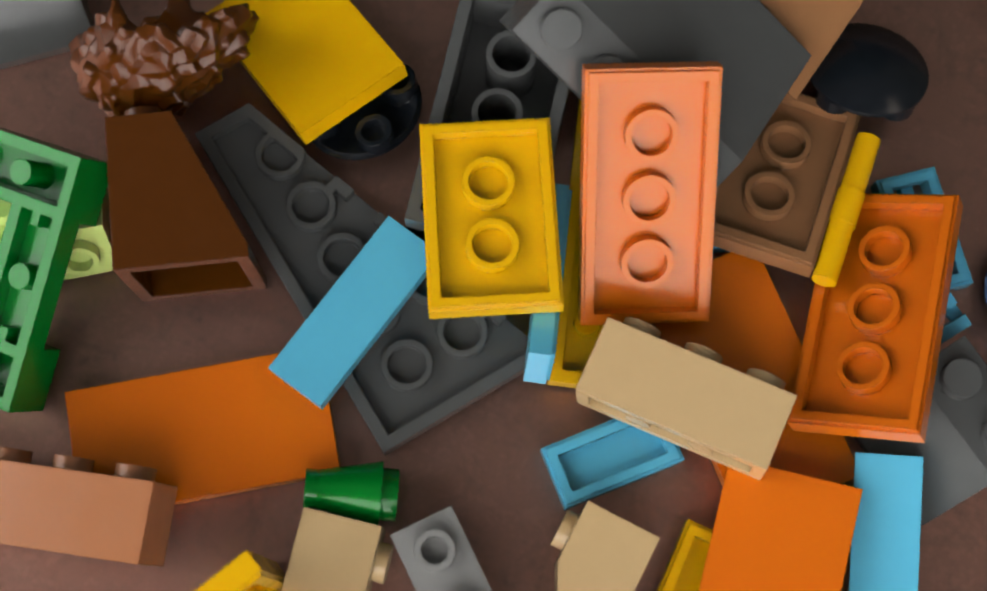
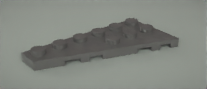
(311, 234)

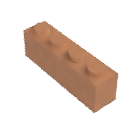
(84, 511)

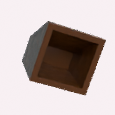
(167, 216)

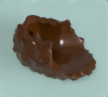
(162, 60)

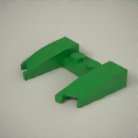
(49, 199)

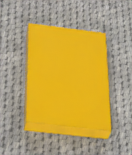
(317, 61)
(490, 218)

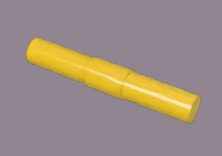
(846, 210)

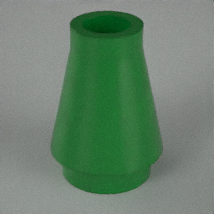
(354, 491)

